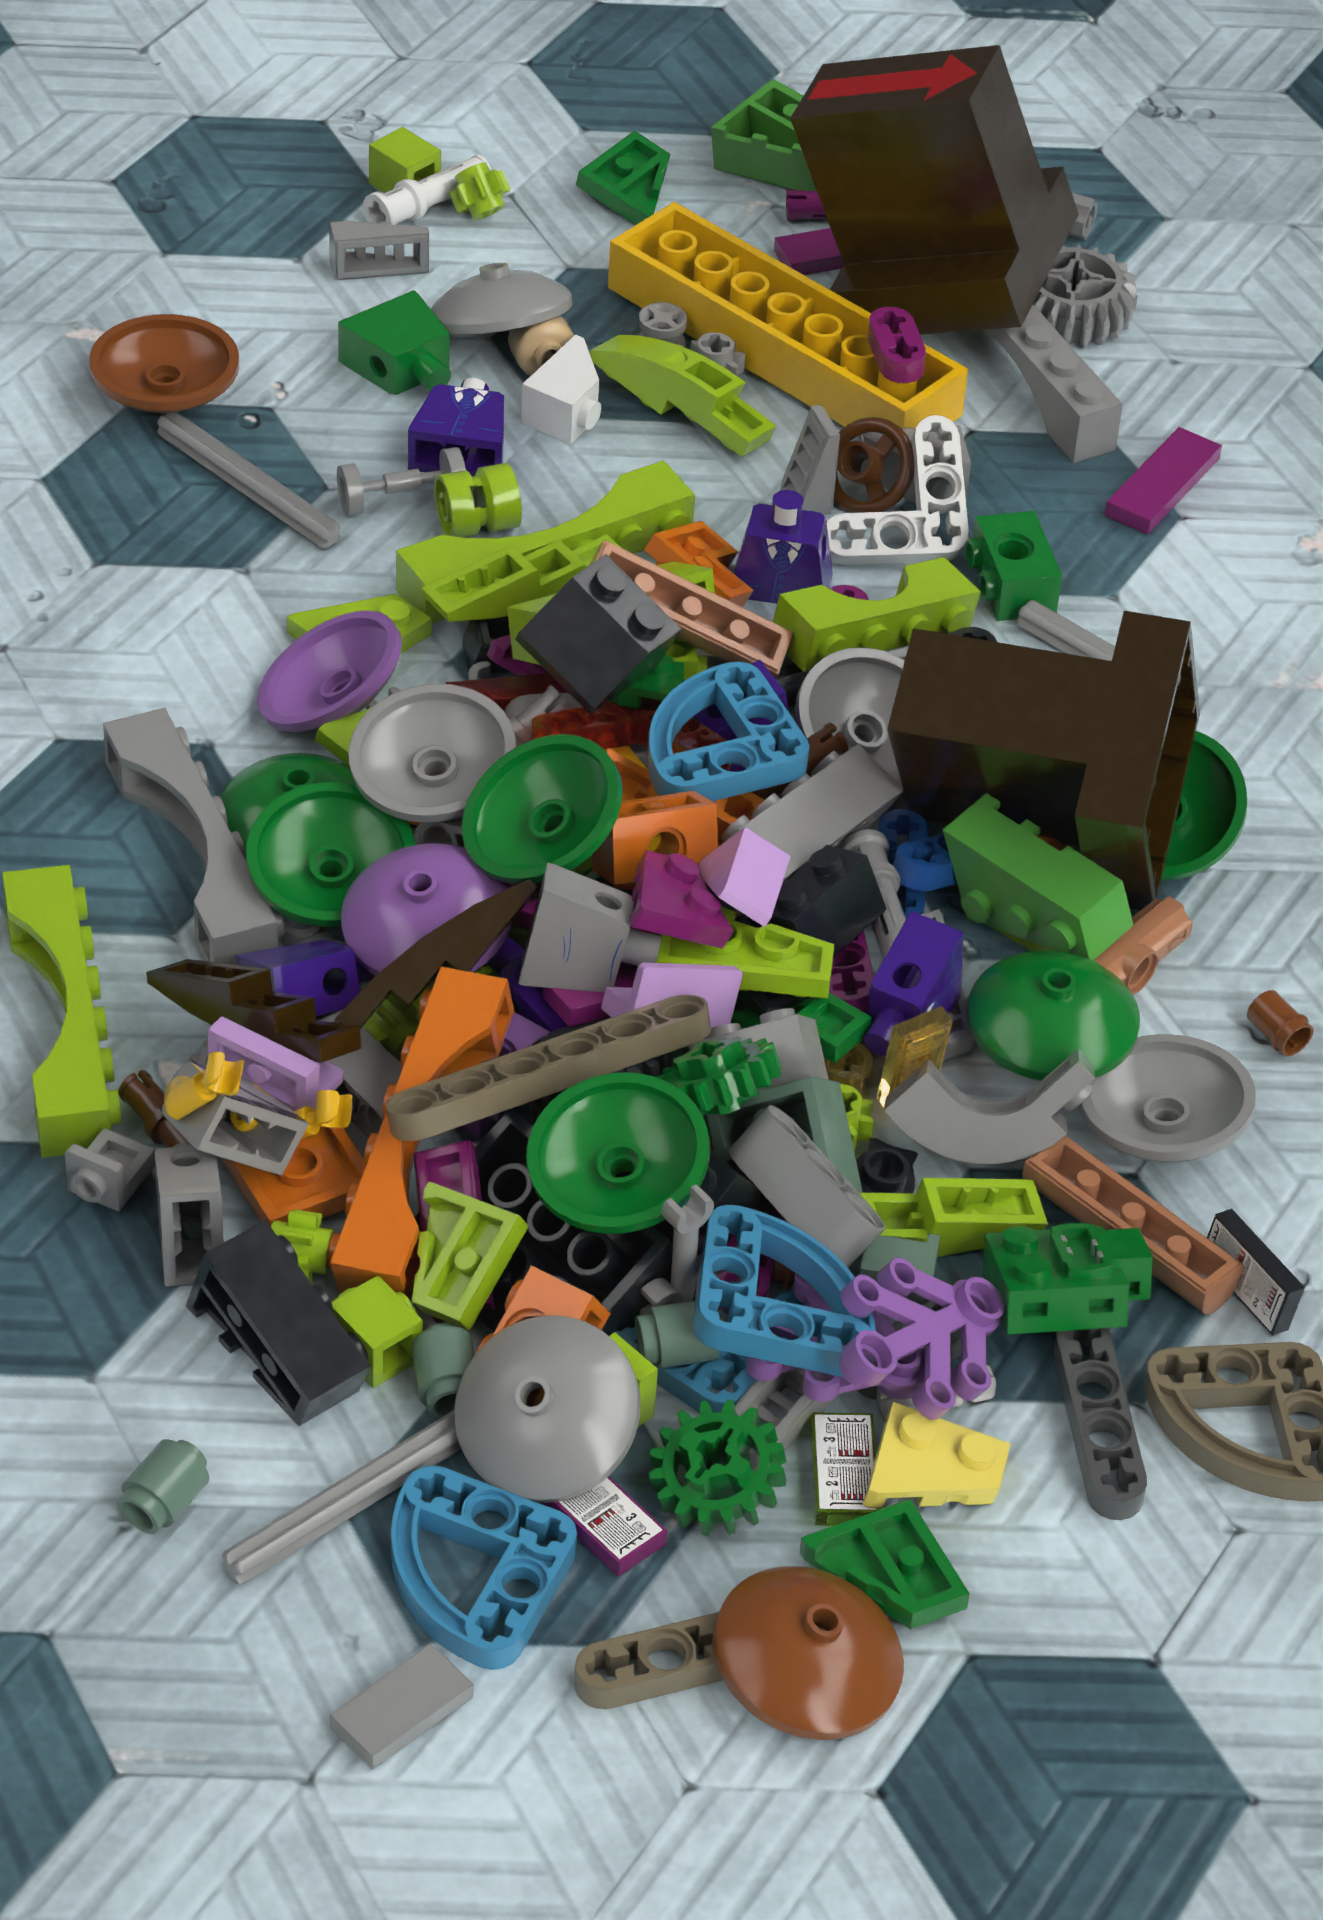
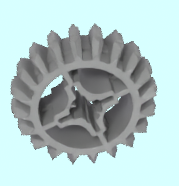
(1087, 296)

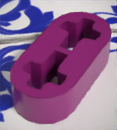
(896, 344)

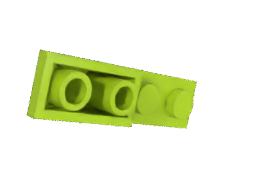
(676, 376)

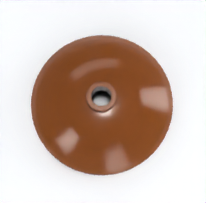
(164, 363)
(801, 1675)

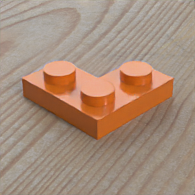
(702, 547)

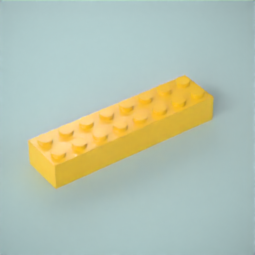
(781, 320)

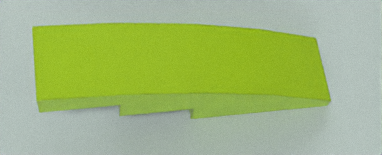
(508, 579)
(959, 1211)

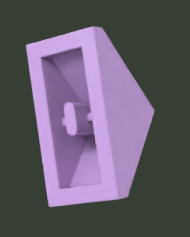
(746, 874)

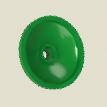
(270, 778)
(541, 807)
(1209, 810)
(315, 834)
(1045, 1006)
(614, 1128)

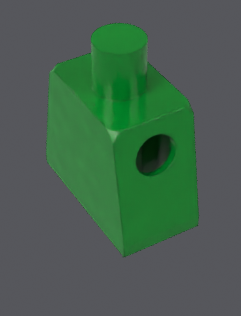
(396, 345)

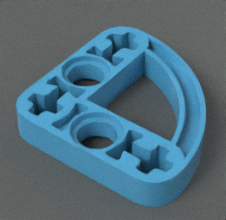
(754, 749)
(752, 1315)
(518, 1560)

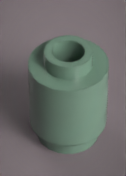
(668, 1336)
(439, 1364)
(163, 1485)

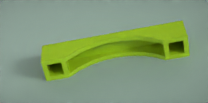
(630, 514)
(71, 1082)

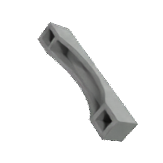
(1073, 400)
(156, 770)

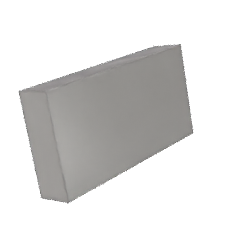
(401, 1706)

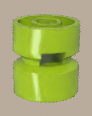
(494, 495)

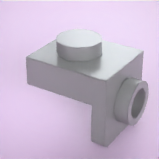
(108, 1169)

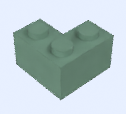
(813, 1105)

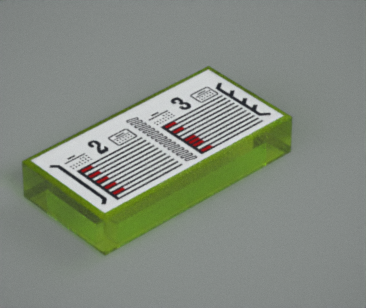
(841, 1465)

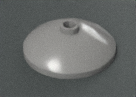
(501, 301)
(856, 695)
(424, 735)
(1172, 1100)
(577, 1428)

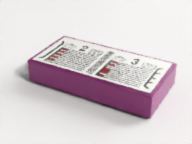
(613, 1526)

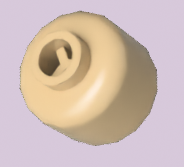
(538, 343)

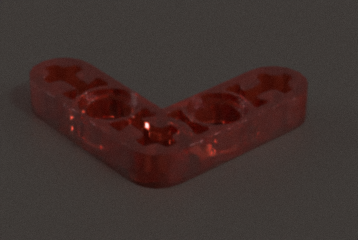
(621, 726)

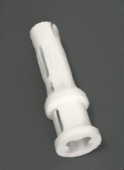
(412, 198)

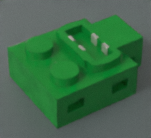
(1067, 1276)

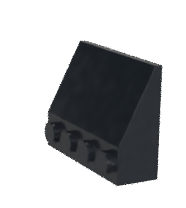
(599, 1263)

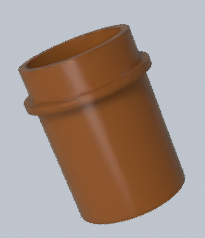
(1280, 1023)

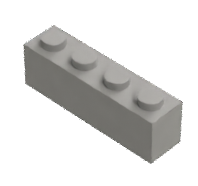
(824, 809)

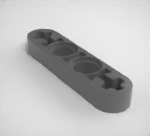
(1102, 1414)

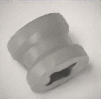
(663, 322)

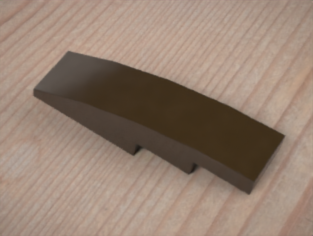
(452, 945)
(247, 999)

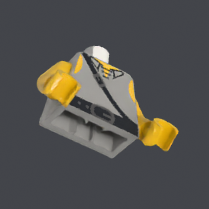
(240, 1120)

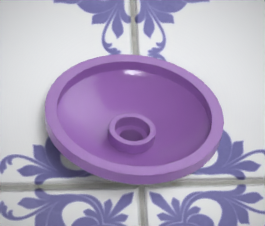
(330, 671)
(389, 915)

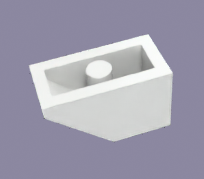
(563, 393)

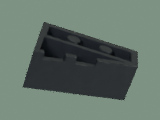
(279, 1322)

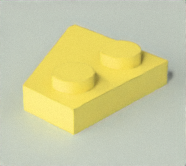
(934, 1462)

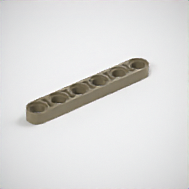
(547, 1067)

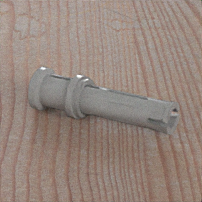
(877, 849)

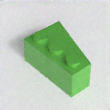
(761, 141)
(1032, 888)

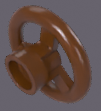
(853, 454)

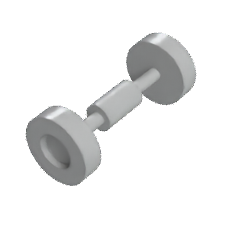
(352, 489)

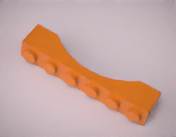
(458, 1028)

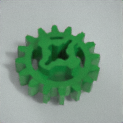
(724, 1073)
(717, 1467)

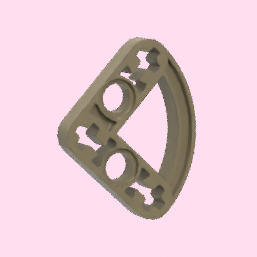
(1267, 1385)

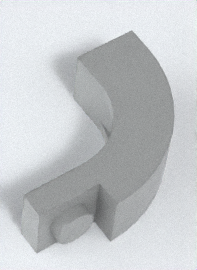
(988, 1131)

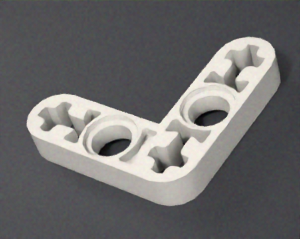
(917, 524)

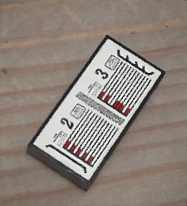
(1265, 1281)

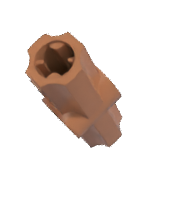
(1154, 935)

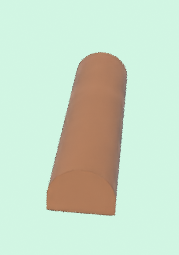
(703, 616)
(1102, 1197)

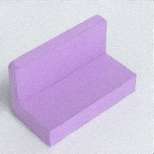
(659, 981)
(272, 1066)

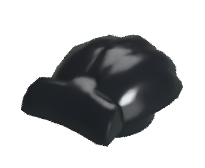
(886, 1168)

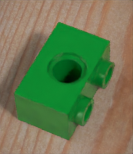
(1013, 563)

